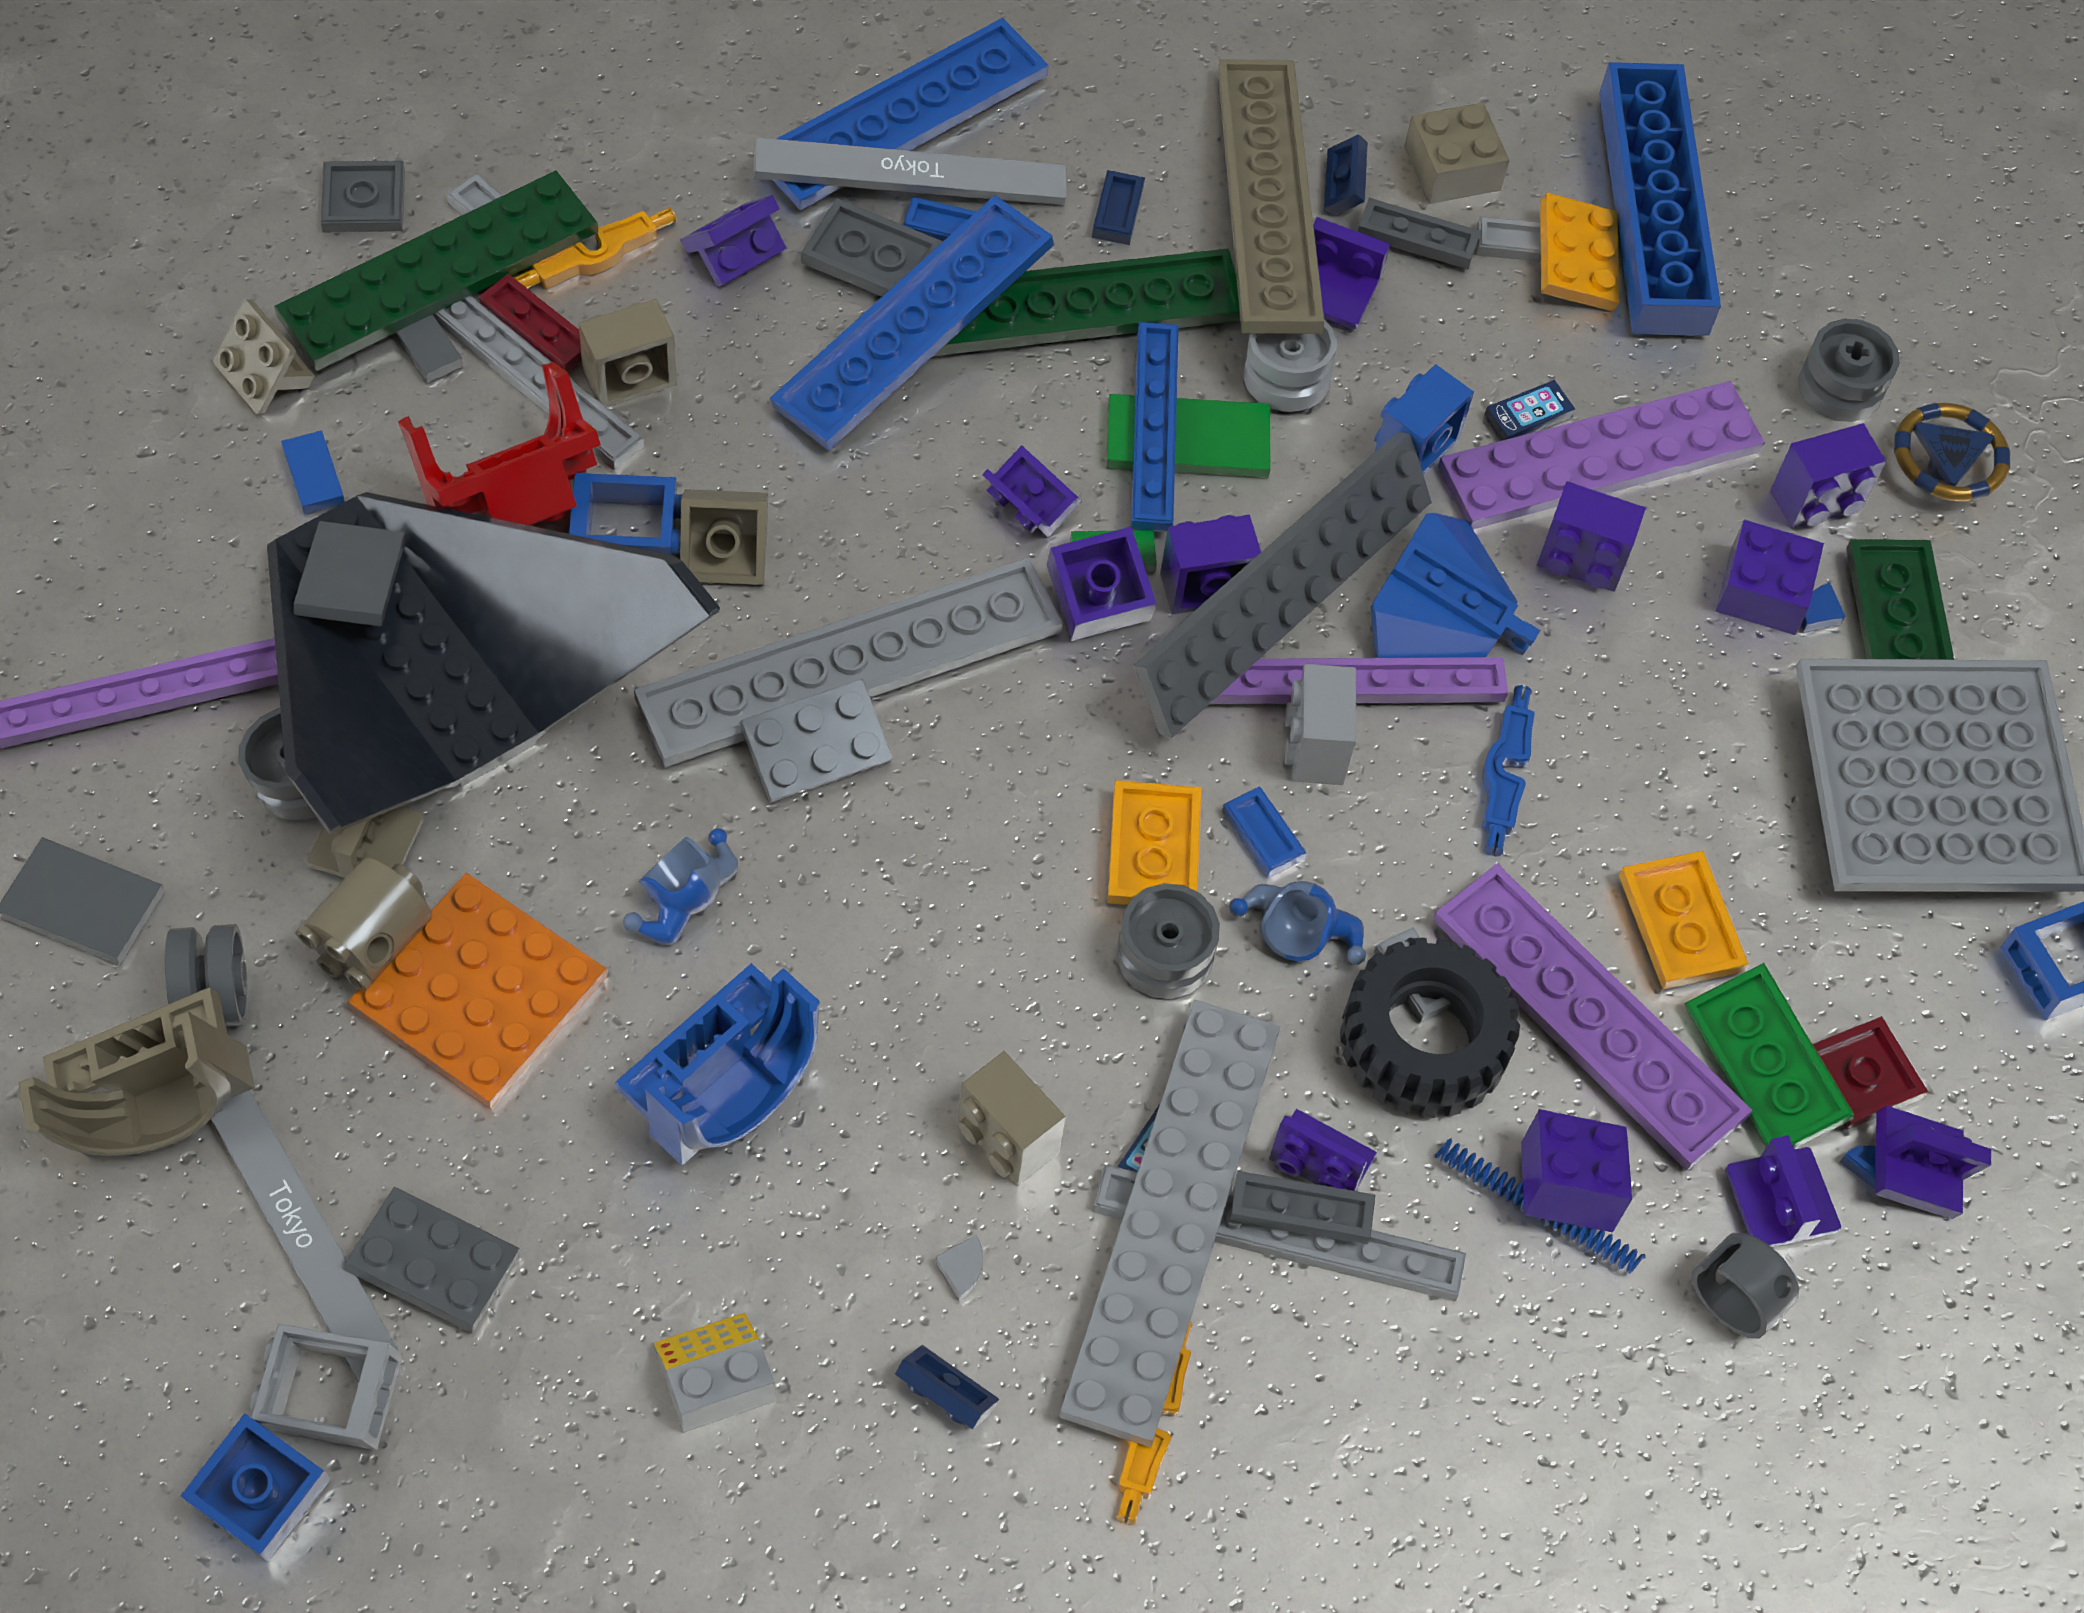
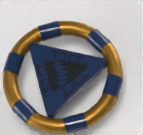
(1951, 451)

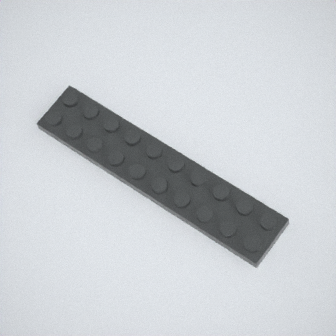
(1282, 585)

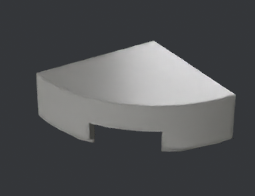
(962, 1266)

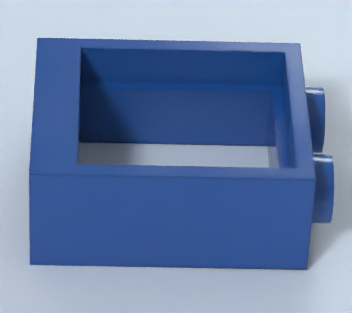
(628, 489)
(2037, 968)

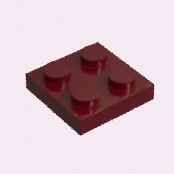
(1870, 1070)

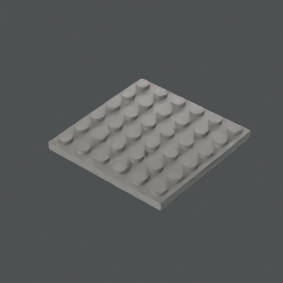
(1942, 775)

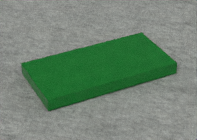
(1210, 436)
(1768, 1058)

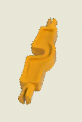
(614, 242)
(1144, 1461)

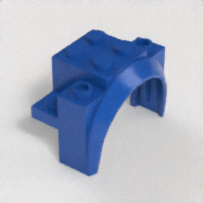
(716, 1079)

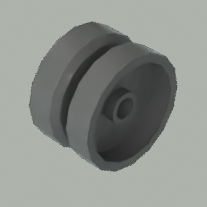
(1848, 370)
(264, 767)
(1167, 941)
(217, 965)

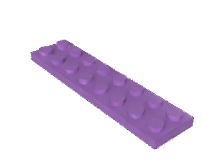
(1601, 454)
(1594, 1017)

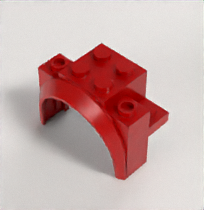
(521, 481)

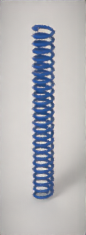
(1517, 1200)

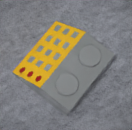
(715, 1372)

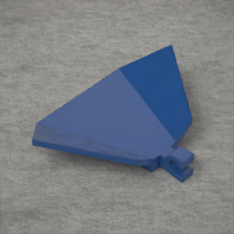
(1446, 598)

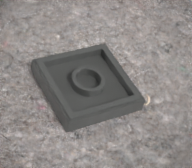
(362, 196)

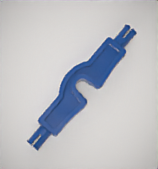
(1504, 788)

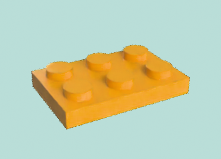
(1579, 252)
(1153, 838)
(1683, 920)

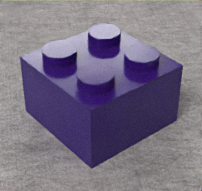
(1827, 476)
(1591, 536)
(1204, 558)
(1770, 577)
(1101, 583)
(1576, 1171)

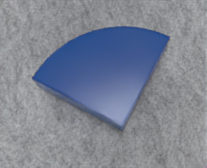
(1823, 609)
(1862, 1163)

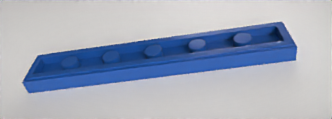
(1155, 427)

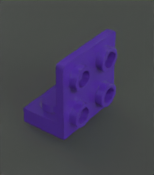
(1348, 270)
(1320, 1153)

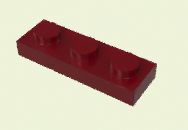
(534, 321)

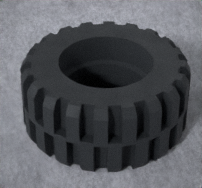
(1417, 1077)

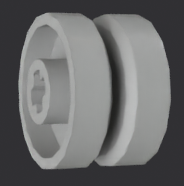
(1290, 368)

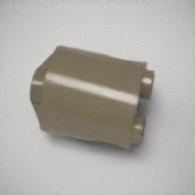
(366, 921)

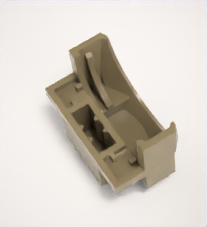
(162, 1075)

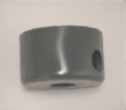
(1757, 1285)

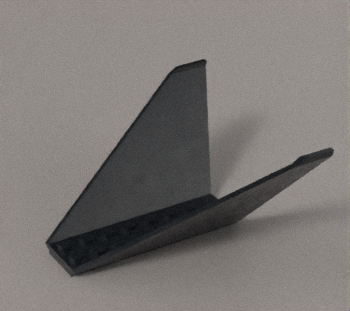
(476, 656)

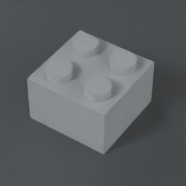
(1321, 724)

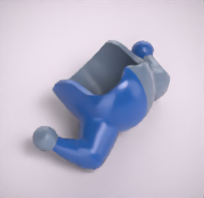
(683, 885)
(1302, 920)

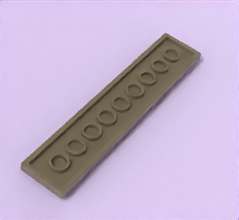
(1269, 198)

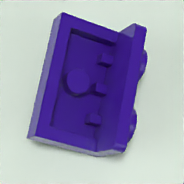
(1033, 490)

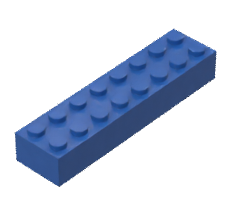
(1659, 200)

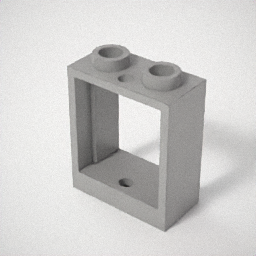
(370, 1400)

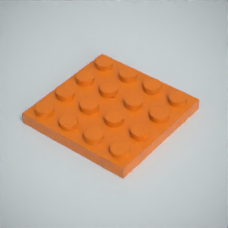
(479, 990)

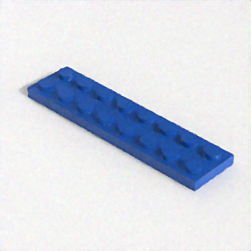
(924, 99)
(911, 322)

